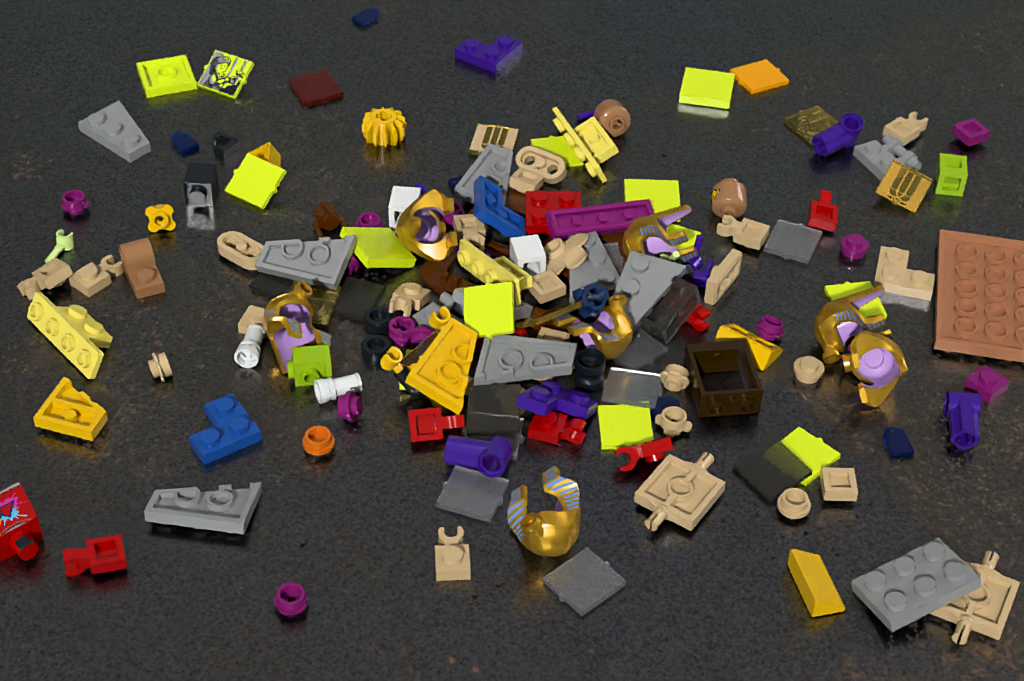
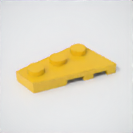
(445, 366)

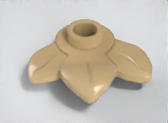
(566, 253)

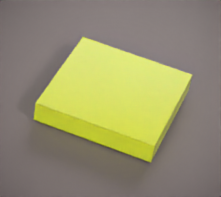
(166, 76)
(707, 88)
(662, 193)
(379, 248)

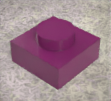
(971, 132)
(987, 383)

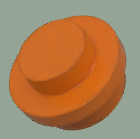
(318, 440)

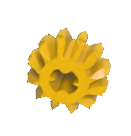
(384, 127)

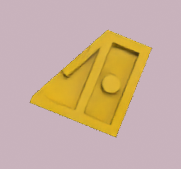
(71, 413)

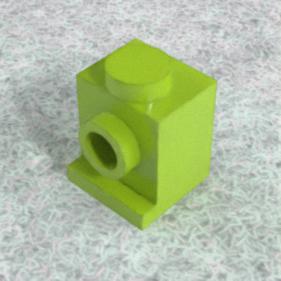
(951, 174)
(309, 364)

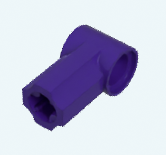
(838, 135)
(963, 415)
(479, 454)

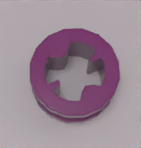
(399, 329)

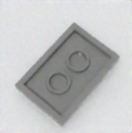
(915, 584)

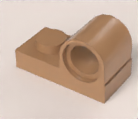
(141, 268)

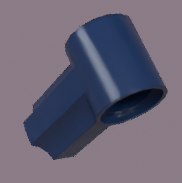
(591, 299)

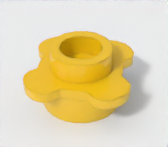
(154, 212)

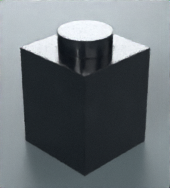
(201, 184)

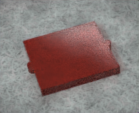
(315, 88)

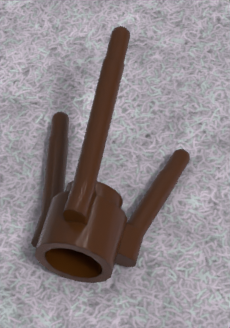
(327, 218)

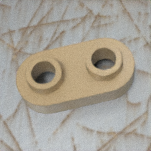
(544, 163)
(239, 249)

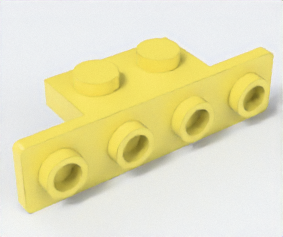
(590, 141)
(493, 270)
(71, 332)

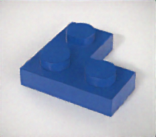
(491, 211)
(231, 430)

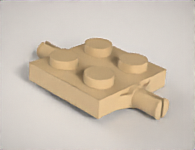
(679, 492)
(984, 608)

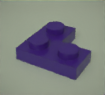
(490, 56)
(549, 396)

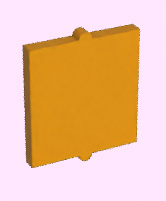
(759, 76)

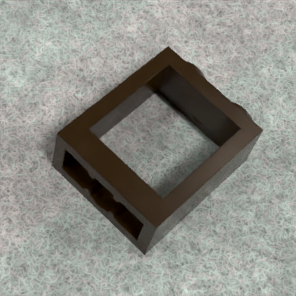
(733, 357)

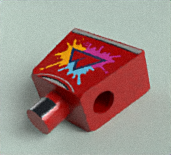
(18, 524)

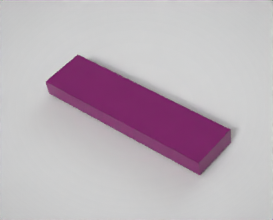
(598, 218)

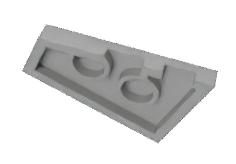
(116, 131)
(492, 164)
(309, 261)
(595, 269)
(645, 283)
(523, 358)
(218, 510)

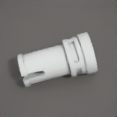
(249, 349)
(330, 388)

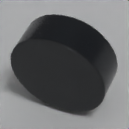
(377, 320)
(374, 348)

